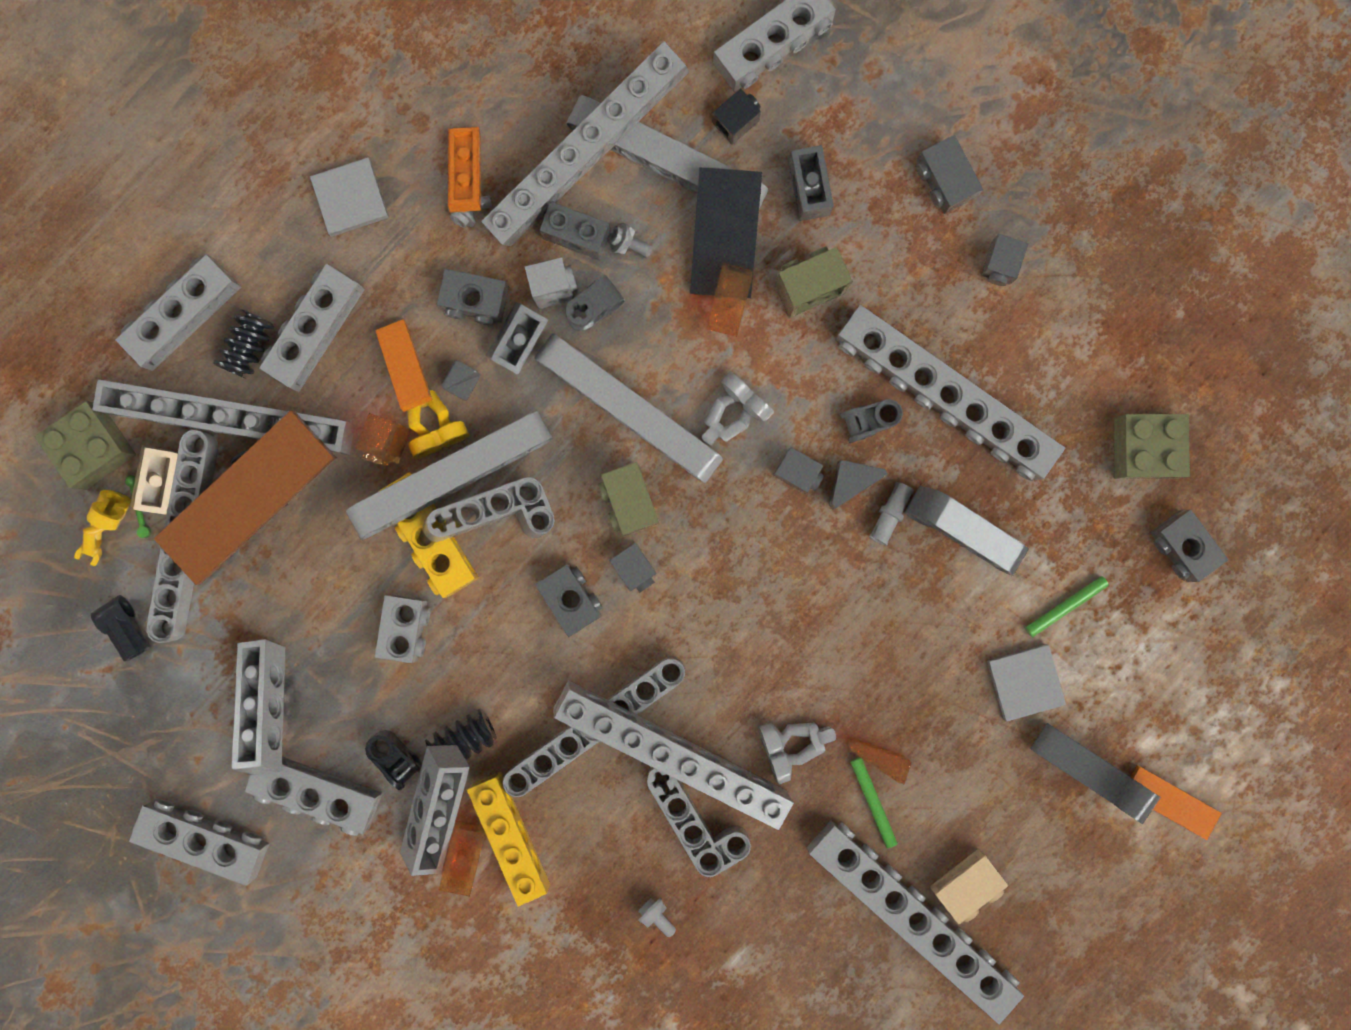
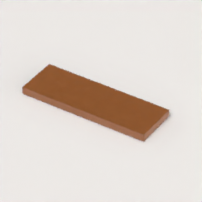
(245, 497)

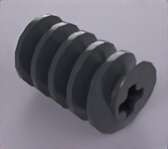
(244, 344)
(469, 736)

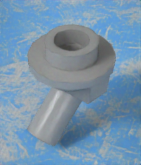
(467, 218)
(622, 238)
(652, 913)

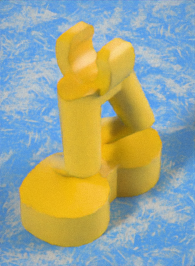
(434, 441)
(102, 516)

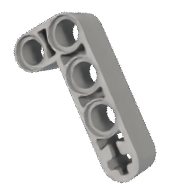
(486, 514)
(690, 816)

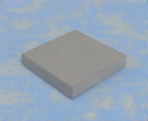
(349, 197)
(1026, 682)

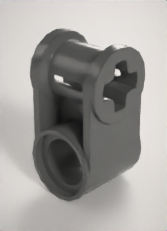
(596, 301)
(869, 419)

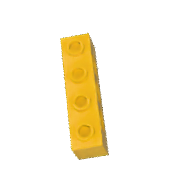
(460, 569)
(509, 839)

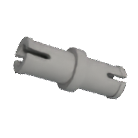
(891, 513)

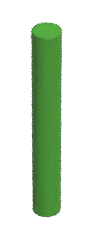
(1067, 606)
(874, 802)

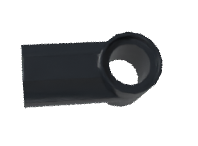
(118, 622)

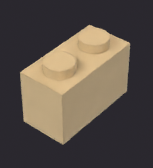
(153, 480)
(969, 887)

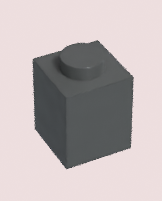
(1004, 260)
(799, 471)
(634, 568)

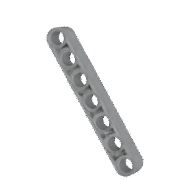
(656, 150)
(628, 408)
(448, 475)
(165, 576)
(560, 757)

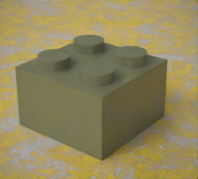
(812, 281)
(85, 446)
(1151, 446)
(629, 499)

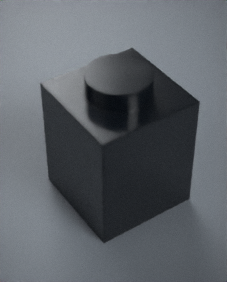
(737, 115)

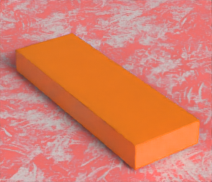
(464, 169)
(403, 365)
(1179, 805)

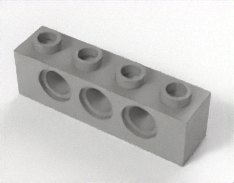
(754, 39)
(218, 289)
(312, 345)
(258, 707)
(360, 799)
(434, 809)
(153, 834)

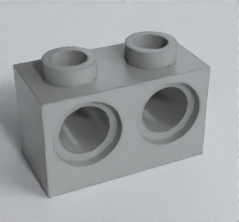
(551, 282)
(394, 626)

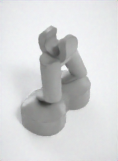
(737, 392)
(774, 744)

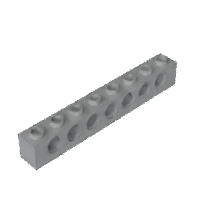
(586, 144)
(210, 414)
(1042, 448)
(672, 755)
(995, 1000)

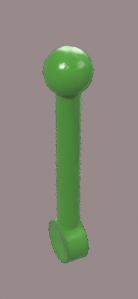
(143, 531)

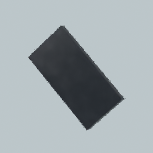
(724, 225)

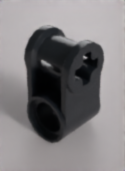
(394, 760)

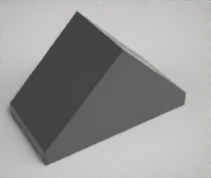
(851, 480)

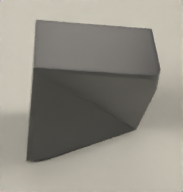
(460, 380)

